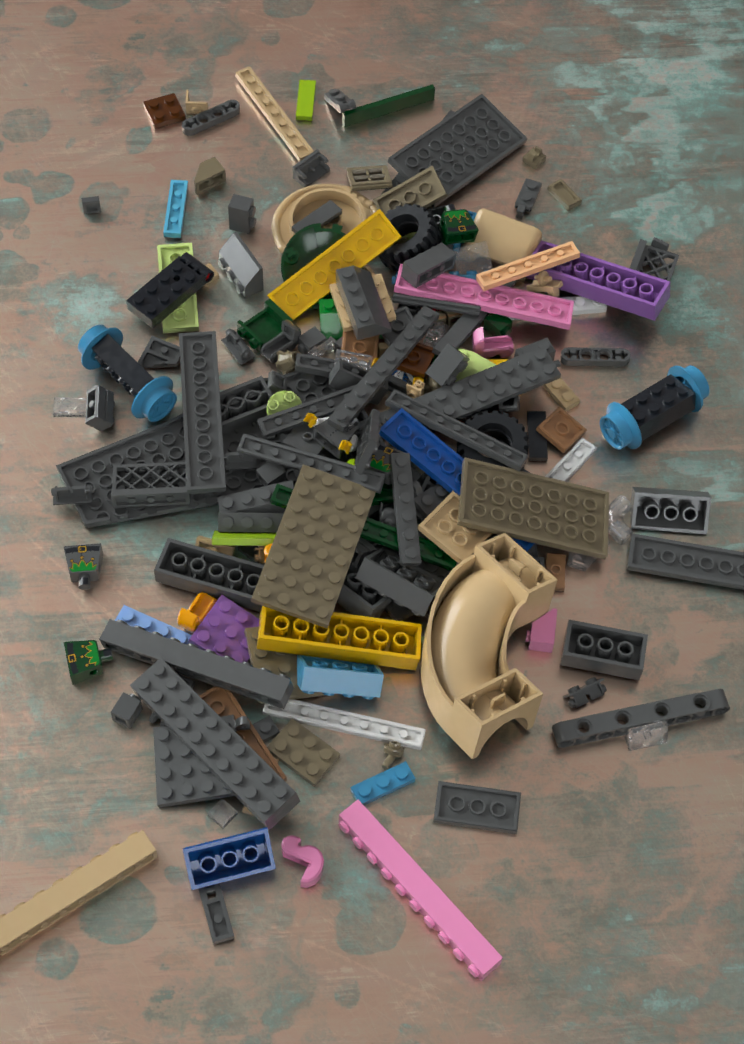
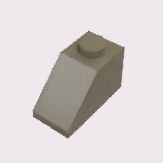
(209, 175)

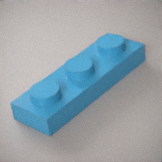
(383, 783)

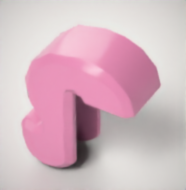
(491, 346)
(305, 855)

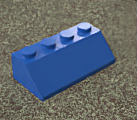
(229, 858)

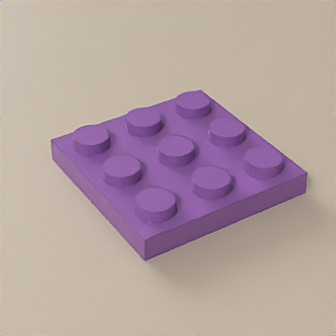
(224, 630)

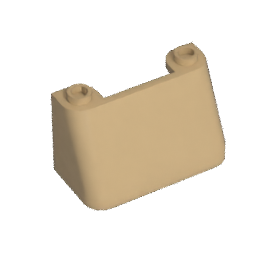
(505, 237)

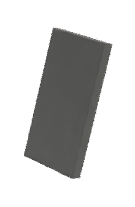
(477, 807)

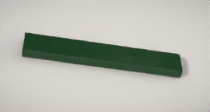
(388, 105)

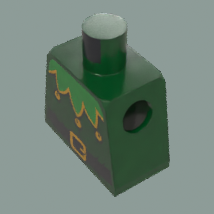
(457, 226)
(85, 659)

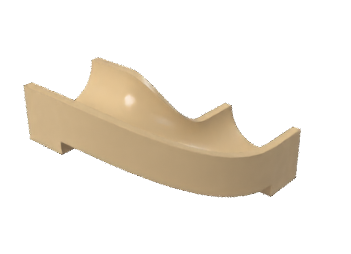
(467, 640)

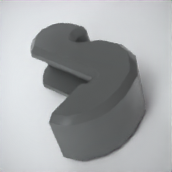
(284, 341)

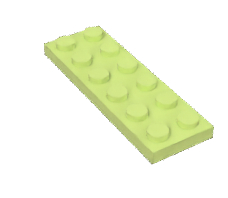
(186, 315)

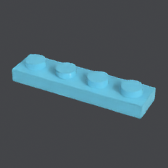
(175, 208)

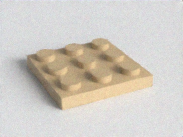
(383, 294)
(443, 530)

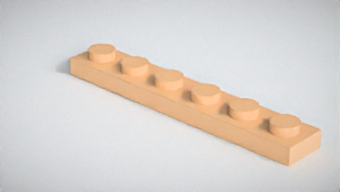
(527, 266)

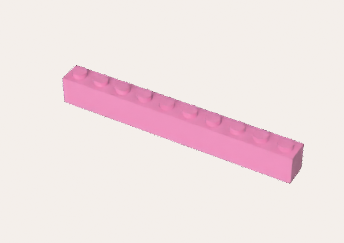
(420, 890)

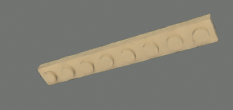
(274, 113)

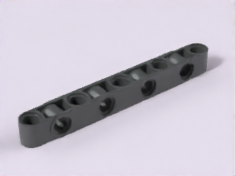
(606, 726)

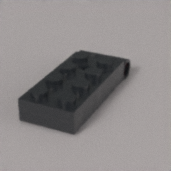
(169, 289)

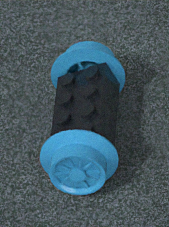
(103, 349)
(654, 407)

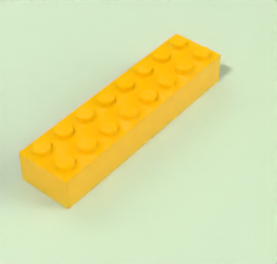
(346, 638)

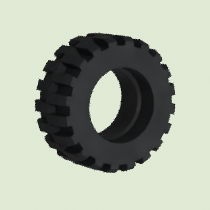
(408, 220)
(496, 426)

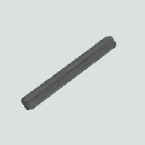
(436, 304)

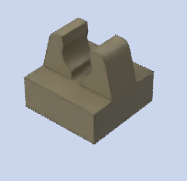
(534, 157)

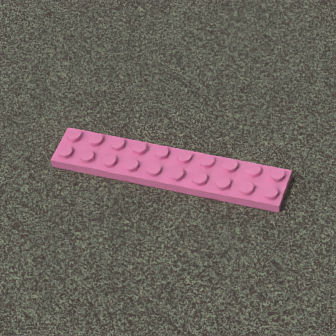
(498, 300)

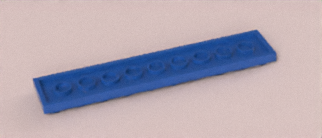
(428, 453)

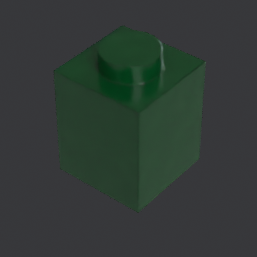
(497, 325)

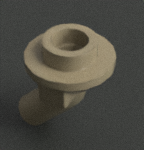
(393, 750)

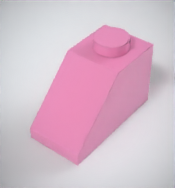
(542, 632)

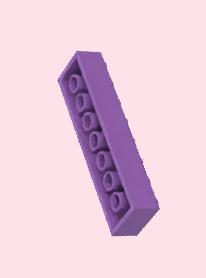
(610, 284)

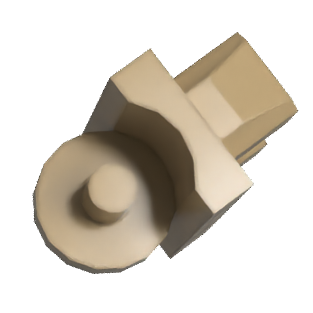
(544, 283)

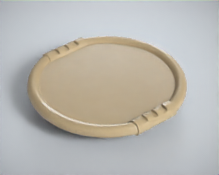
(306, 200)

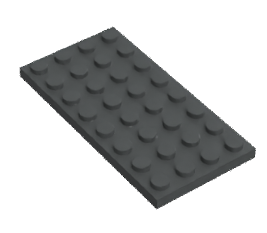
(460, 146)

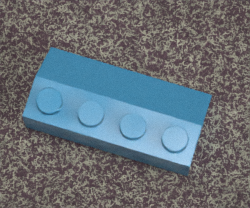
(338, 677)

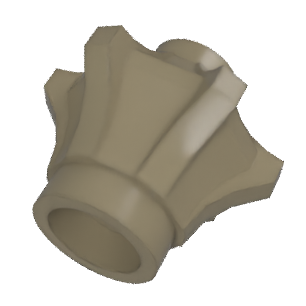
(286, 361)

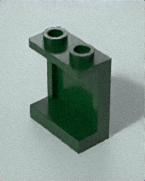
(263, 325)

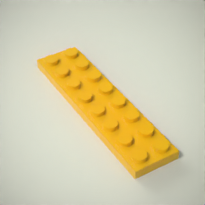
(314, 279)

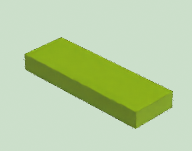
(305, 100)

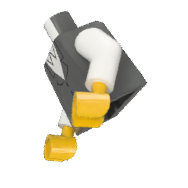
(331, 438)

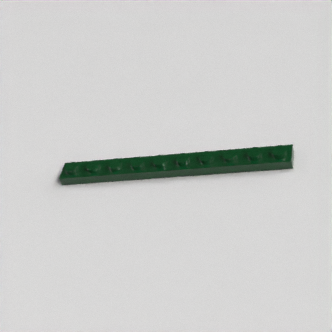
(380, 533)

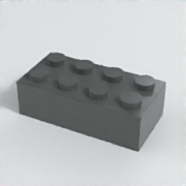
(604, 649)

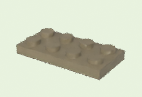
(421, 189)

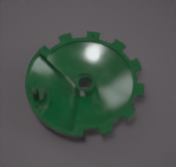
(306, 246)

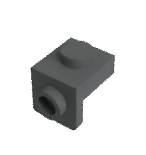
(657, 243)

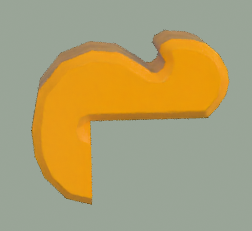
(200, 607)

